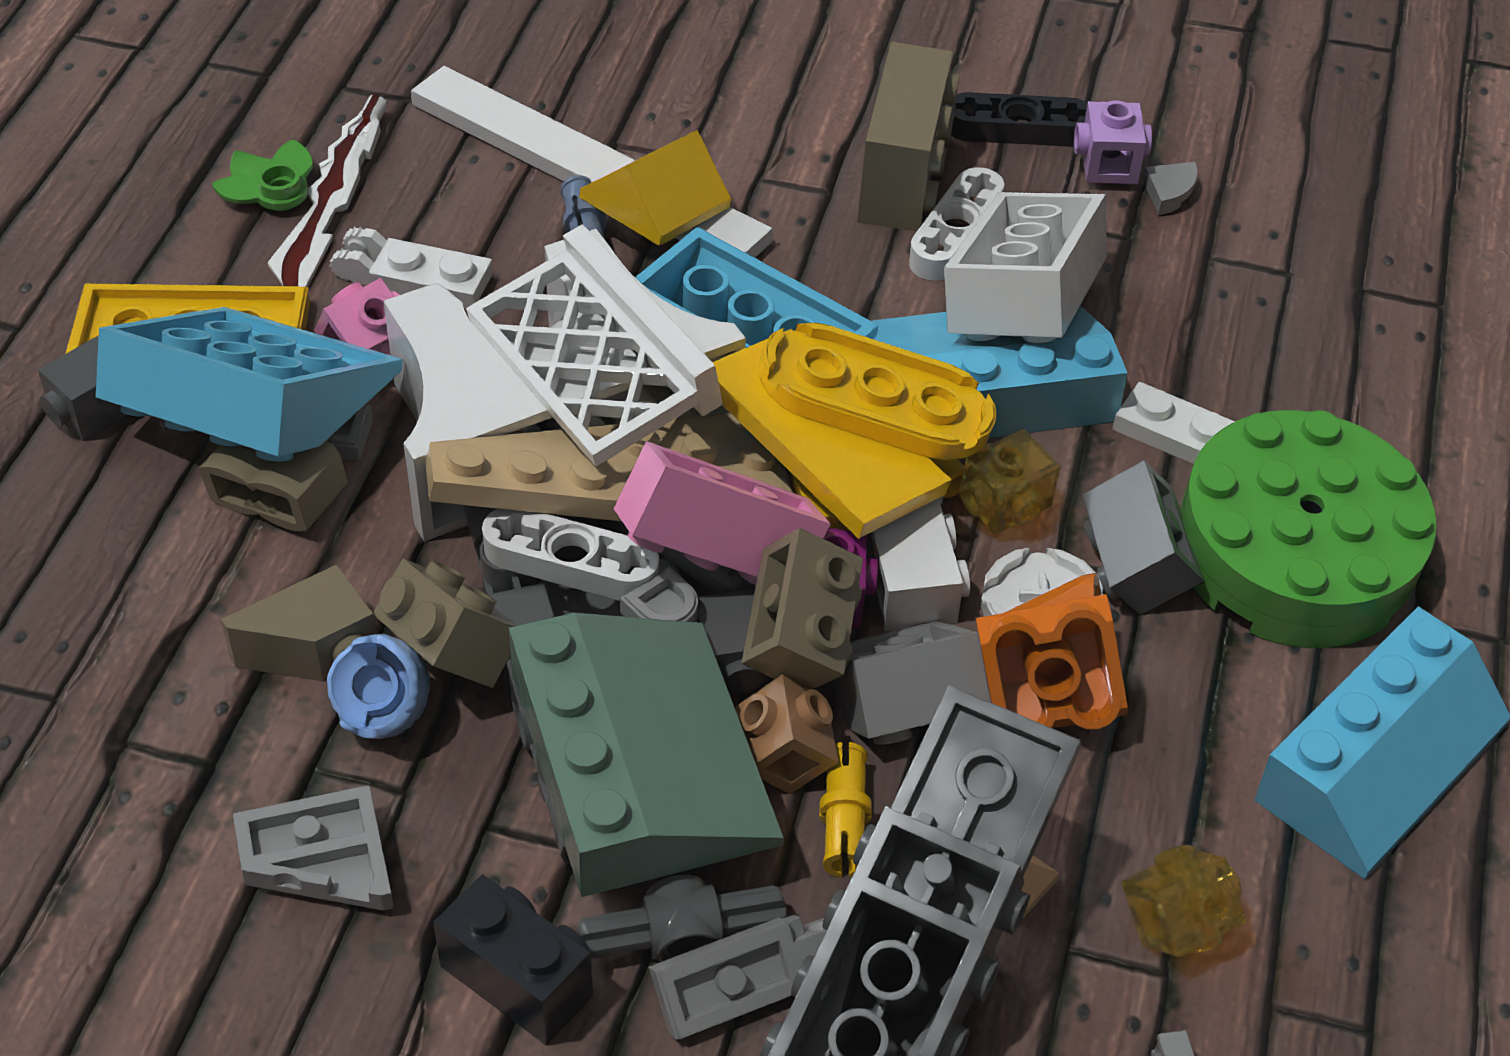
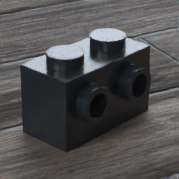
(515, 957)

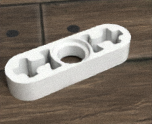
(954, 204)
(556, 532)

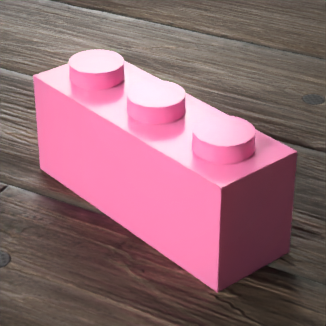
(709, 511)

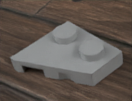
(317, 849)

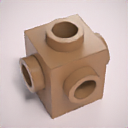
(788, 733)

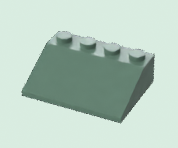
(638, 747)

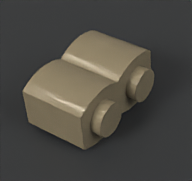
(280, 491)

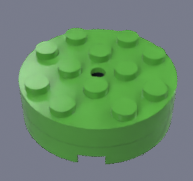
(1307, 527)

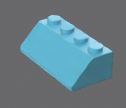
(733, 287)
(1385, 743)

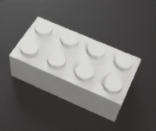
(1026, 266)

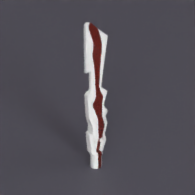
(306, 245)

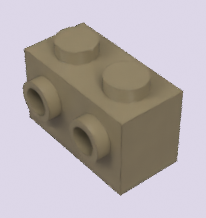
(803, 610)
(446, 620)

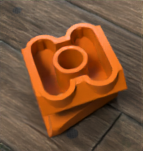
(1056, 657)

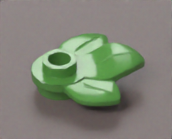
(270, 182)

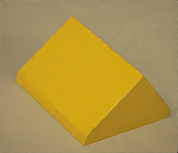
(662, 190)

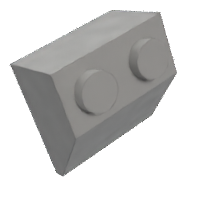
(903, 675)

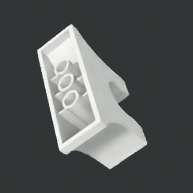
(468, 390)

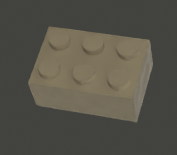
(908, 137)

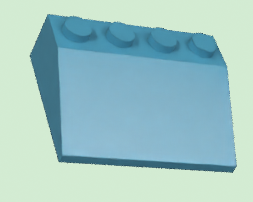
(239, 378)
(1032, 384)

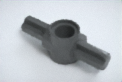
(680, 917)

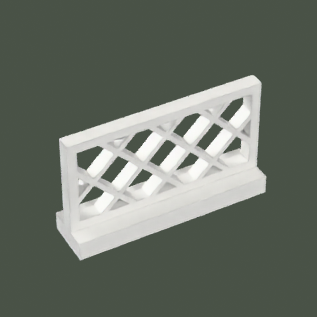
(640, 327)

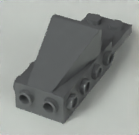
(931, 890)

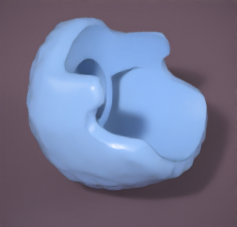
(378, 686)

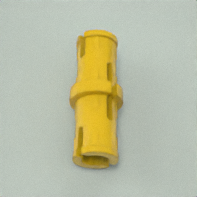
(845, 808)

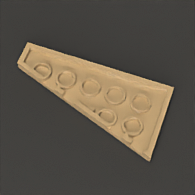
(555, 477)

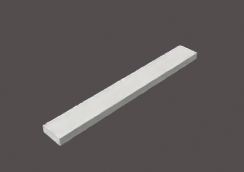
(553, 145)

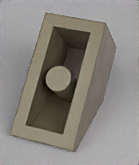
(299, 627)

